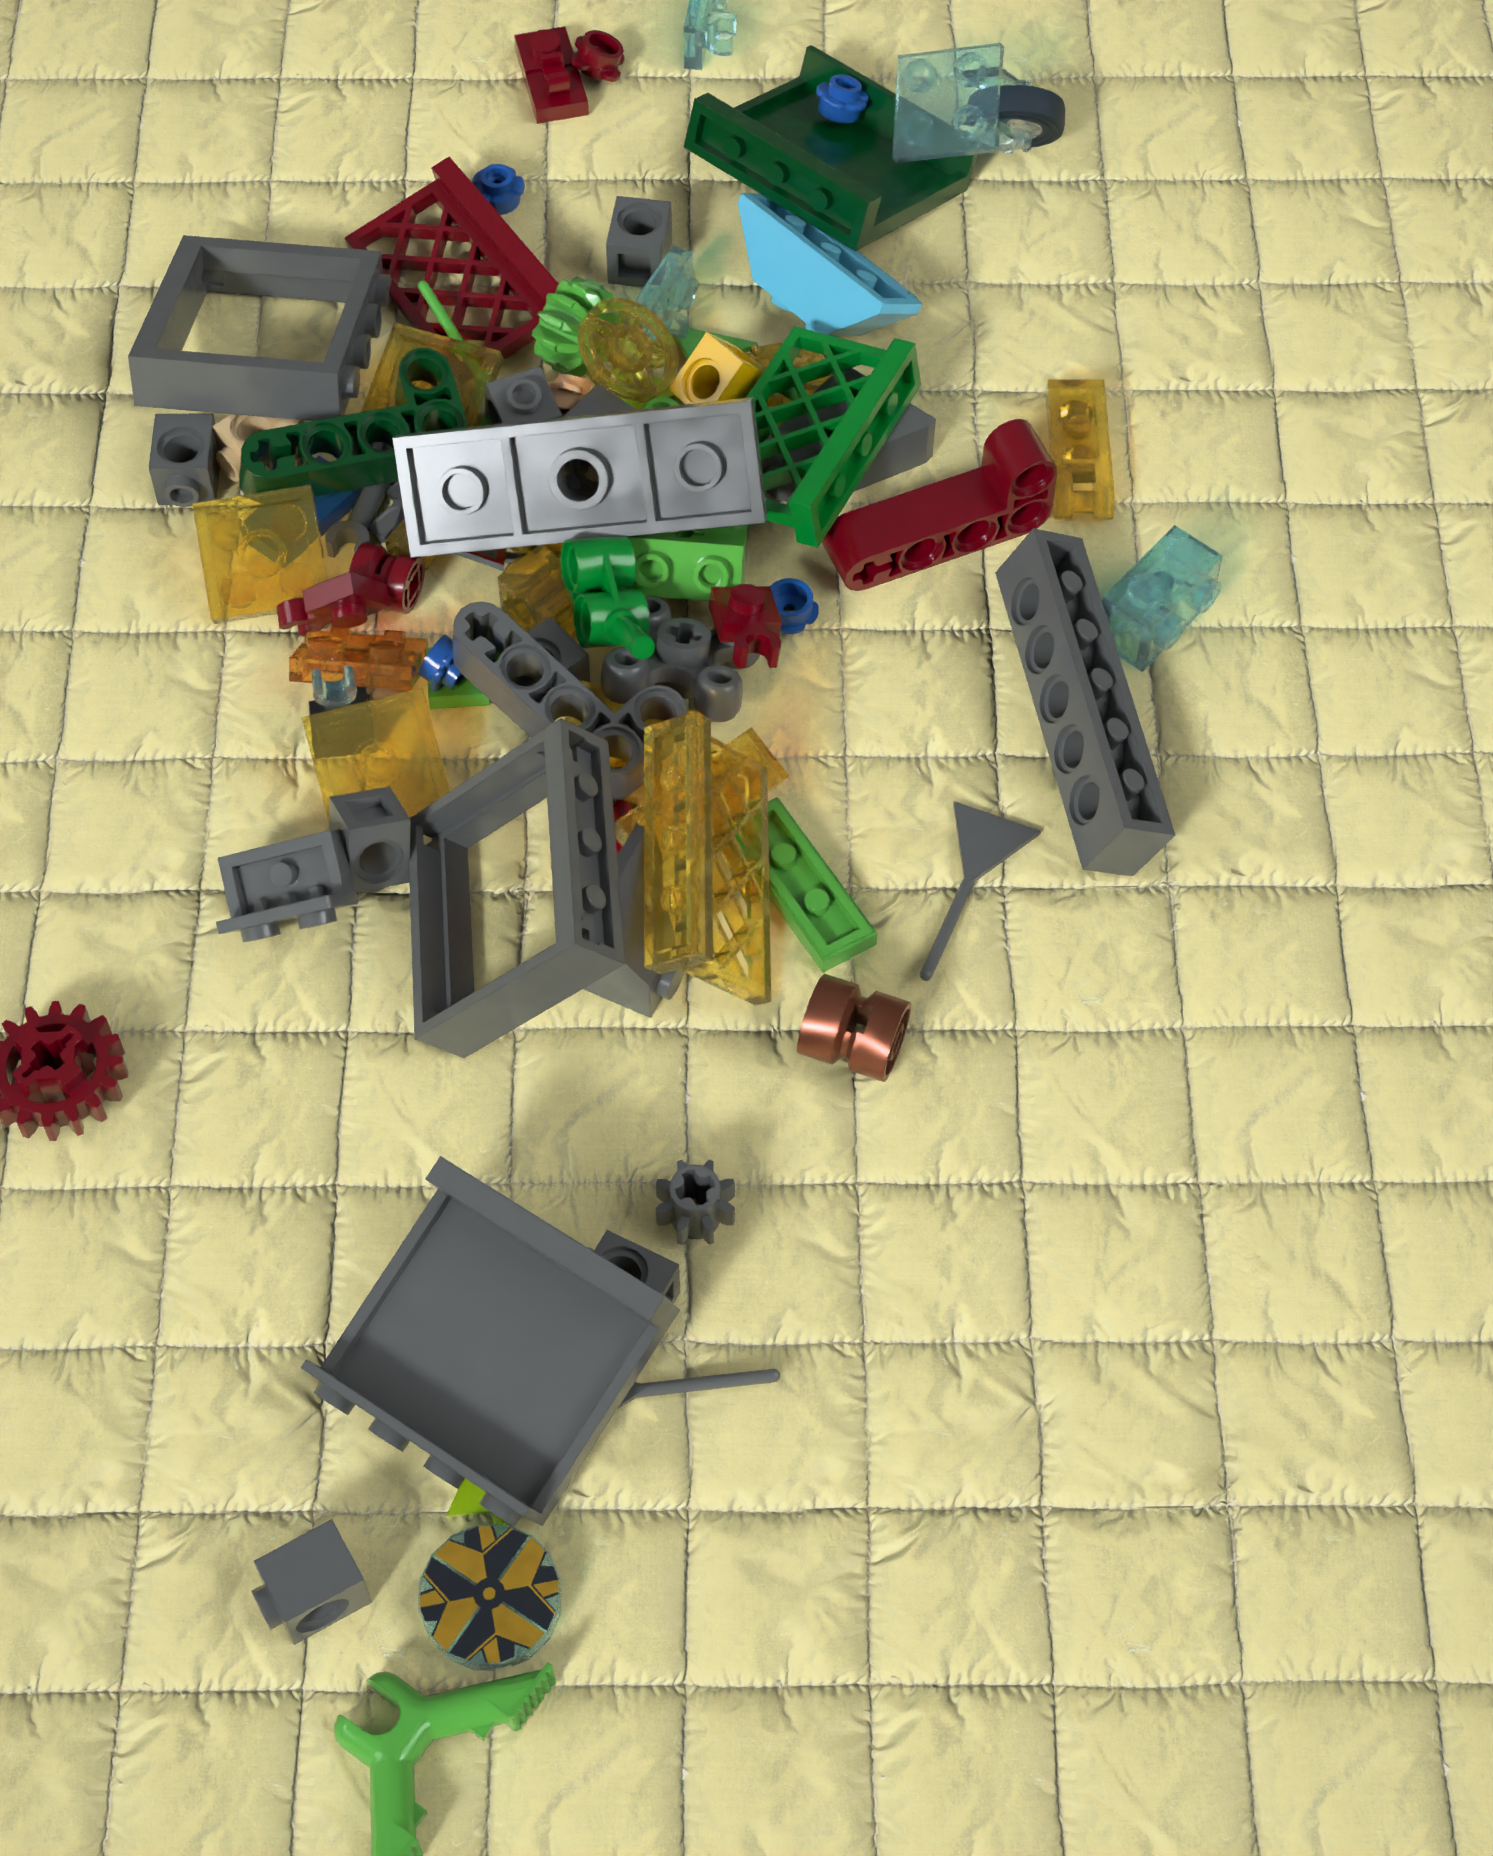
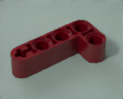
(951, 516)

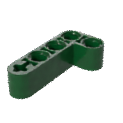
(350, 435)

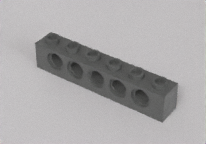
(1084, 704)

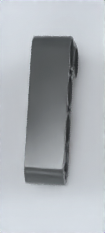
(558, 691)

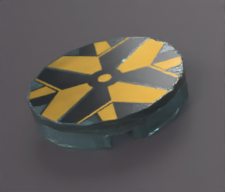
(490, 1597)

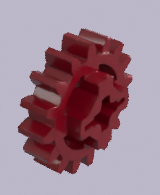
(54, 1069)

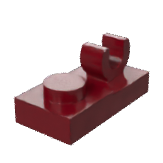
(550, 76)

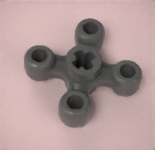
(684, 660)

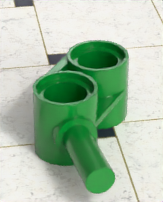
(598, 583)

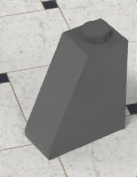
(905, 448)

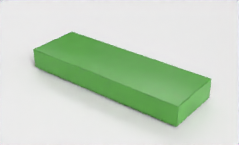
(811, 894)

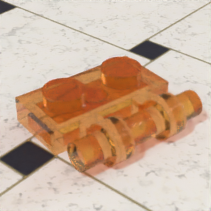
(378, 660)

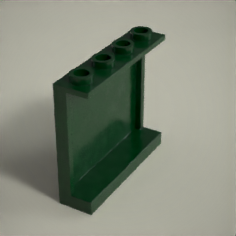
(820, 168)

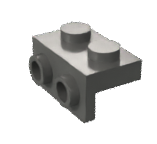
(286, 882)

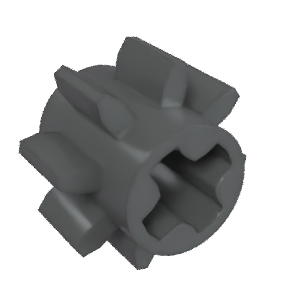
(711, 1195)

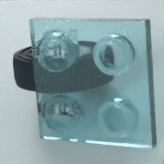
(969, 106)

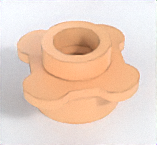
(569, 391)

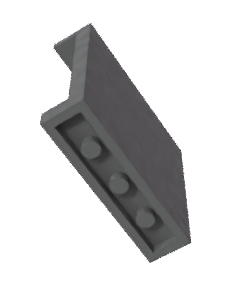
(494, 1347)

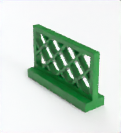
(854, 438)

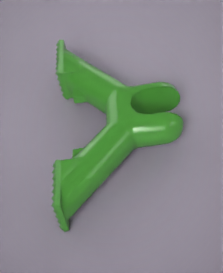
(421, 1722)

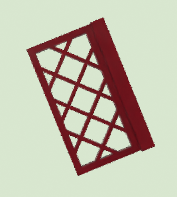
(489, 238)

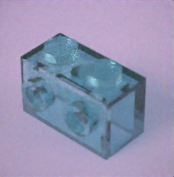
(1162, 596)

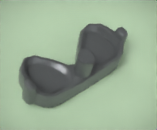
(390, 518)

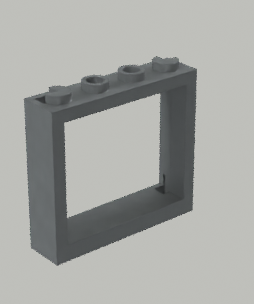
(258, 385)
(575, 777)

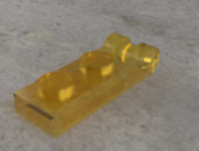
(1080, 447)

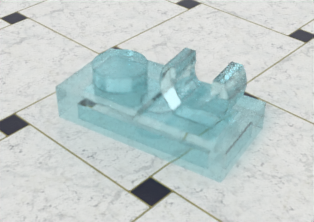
(707, 30)
(670, 291)

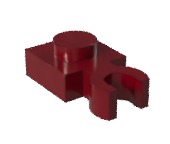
(338, 601)
(749, 619)

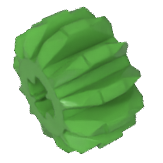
(559, 323)

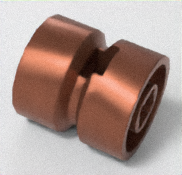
(832, 1019)

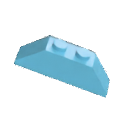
(817, 275)

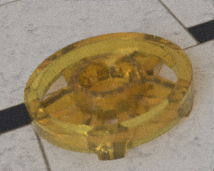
(627, 349)

